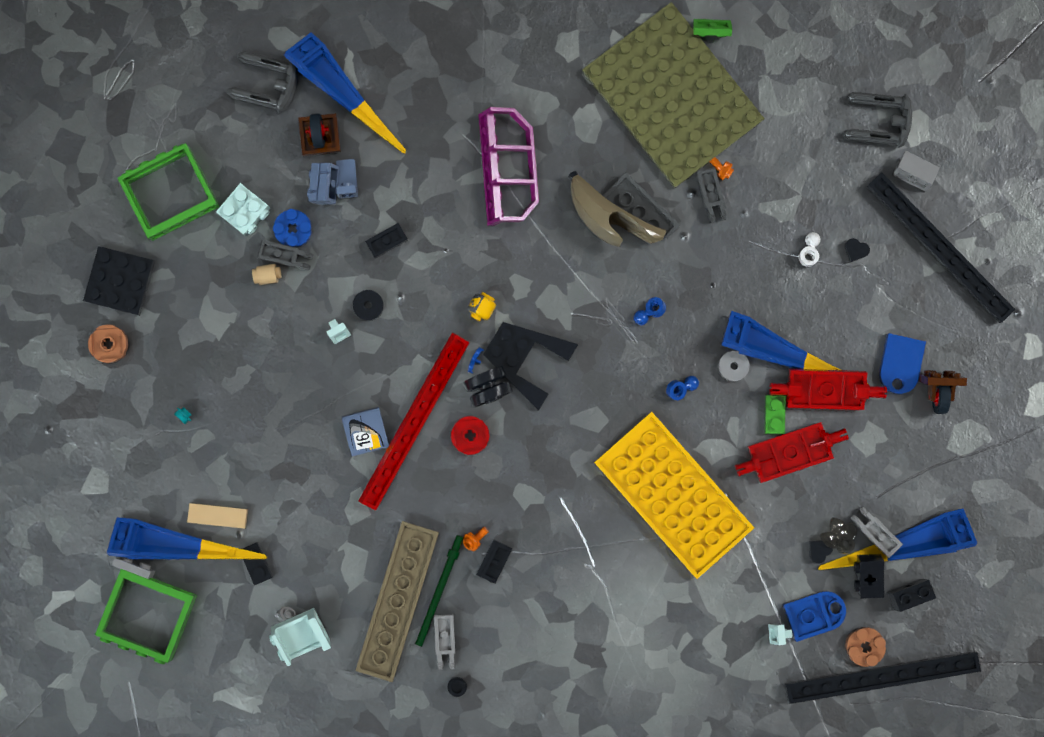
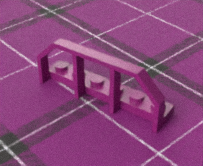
(490, 165)

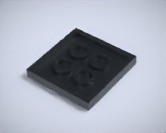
(119, 280)

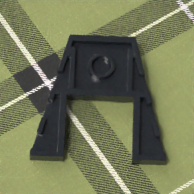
(510, 350)

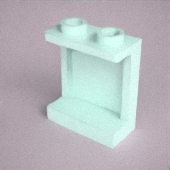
(299, 636)

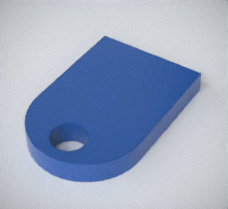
(901, 361)
(812, 614)

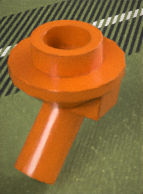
(724, 170)
(472, 542)

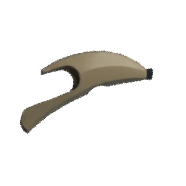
(601, 213)

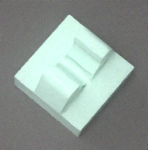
(338, 331)
(778, 634)

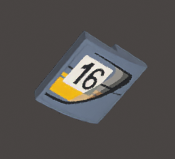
(365, 431)

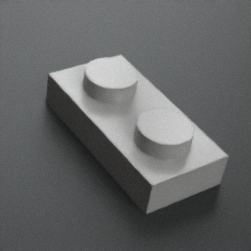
(141, 569)

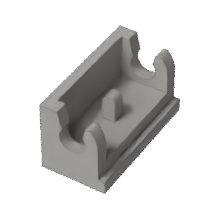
(916, 171)

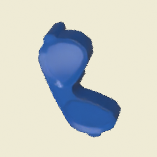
(474, 360)

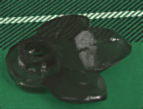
(838, 534)

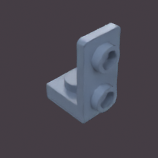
(347, 179)

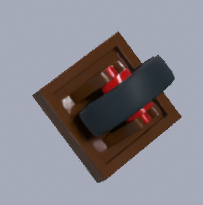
(319, 134)
(941, 388)

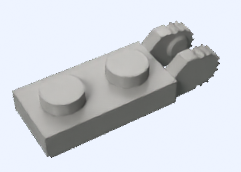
(878, 534)
(444, 638)

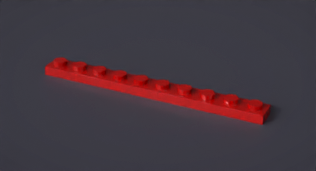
(413, 421)

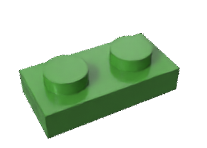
(717, 28)
(774, 414)

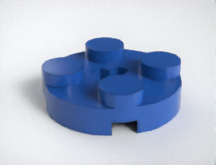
(288, 218)

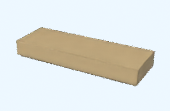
(217, 515)

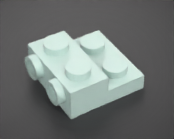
(243, 210)

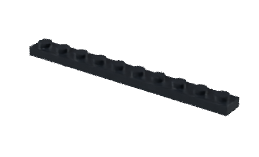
(941, 248)
(882, 677)

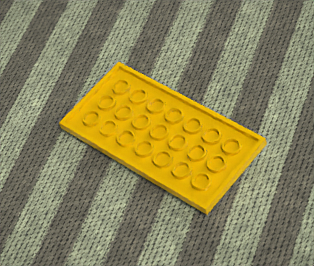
(674, 495)

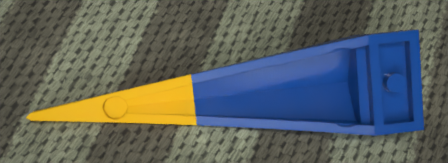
(321, 68)
(759, 342)
(937, 536)
(147, 541)

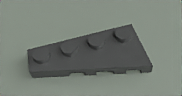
(635, 200)

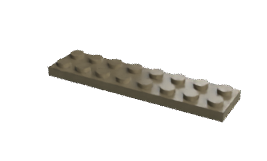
(397, 601)

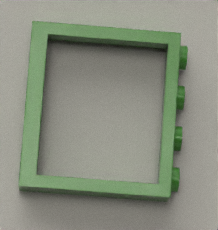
(148, 167)
(159, 586)

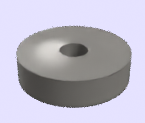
(727, 372)

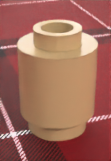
(266, 274)

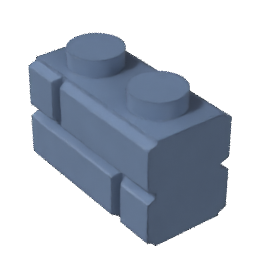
(323, 183)

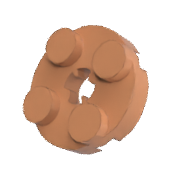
(101, 352)
(876, 643)

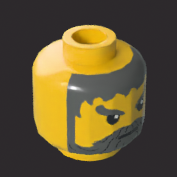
(482, 306)

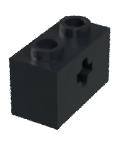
(874, 585)
(911, 595)

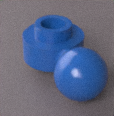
(641, 317)
(690, 383)

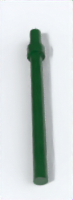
(452, 555)

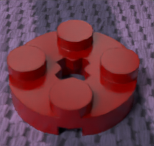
(462, 427)

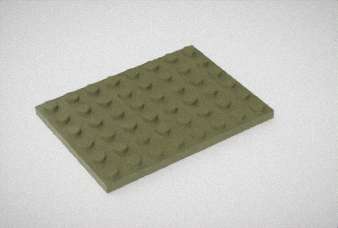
(673, 95)

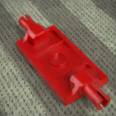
(827, 389)

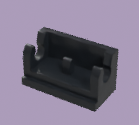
(494, 561)

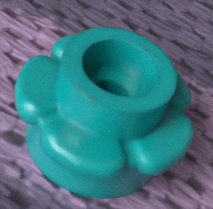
(183, 415)

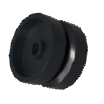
(489, 389)

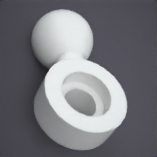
(812, 240)

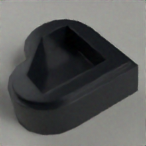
(856, 250)
(819, 551)

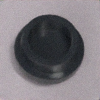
(457, 686)

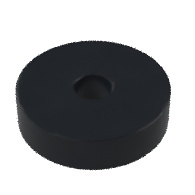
(371, 313)

